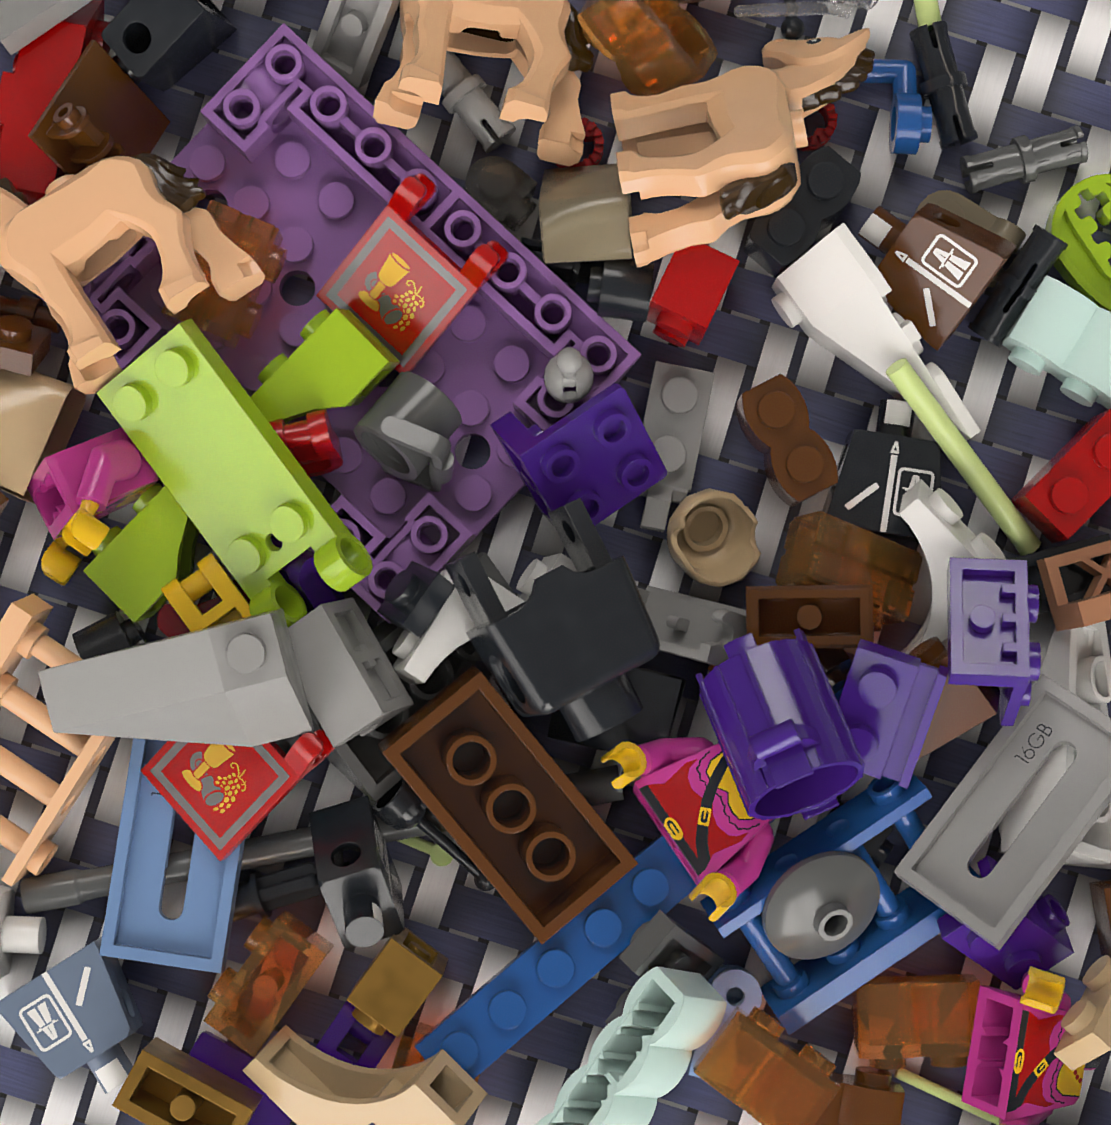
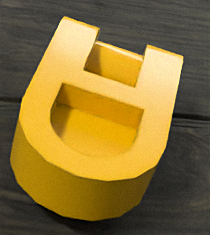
(208, 576)

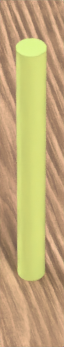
(963, 456)

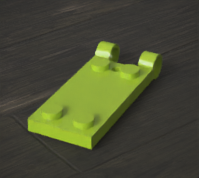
(231, 471)

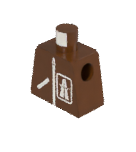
(935, 266)

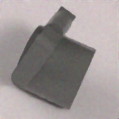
(410, 430)

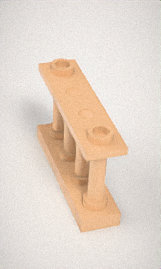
(26, 636)

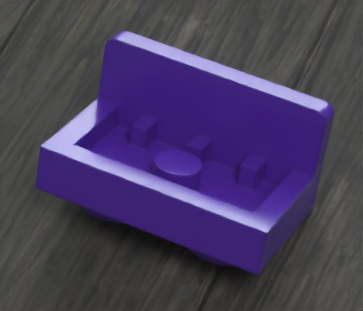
(1036, 942)

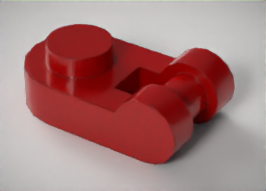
(312, 442)

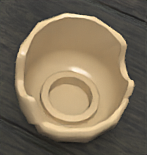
(713, 537)

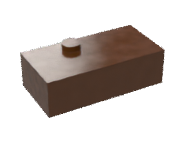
(507, 804)

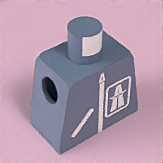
(77, 1016)

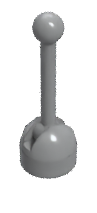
(568, 370)

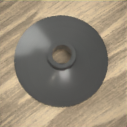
(821, 905)

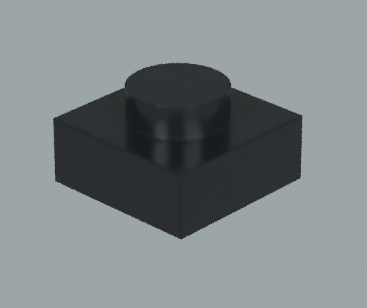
(415, 598)

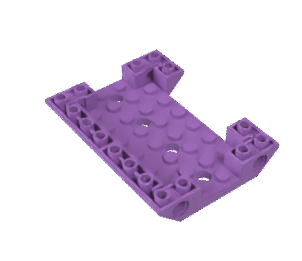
(313, 161)

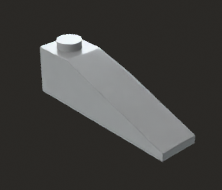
(201, 686)

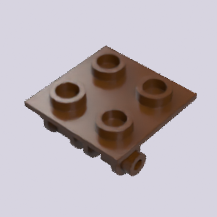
(97, 115)

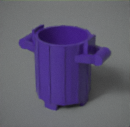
(780, 728)

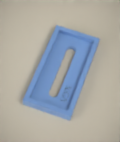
(134, 914)

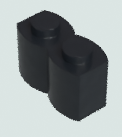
(789, 233)

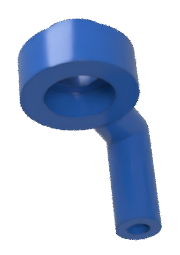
(909, 120)

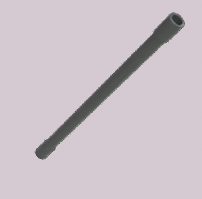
(77, 886)

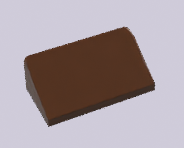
(825, 613)

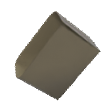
(584, 215)

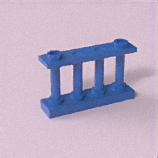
(897, 929)

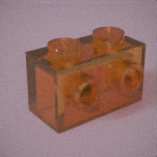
(268, 983)

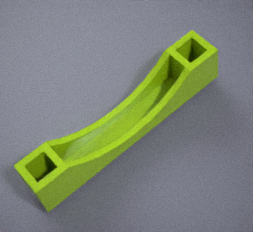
(329, 370)

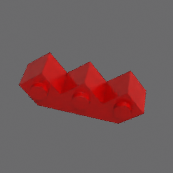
(28, 90)

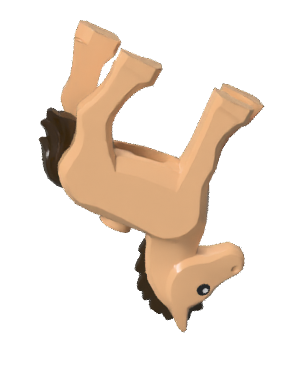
(536, 35)
(729, 139)
(90, 224)

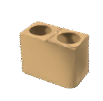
(34, 424)

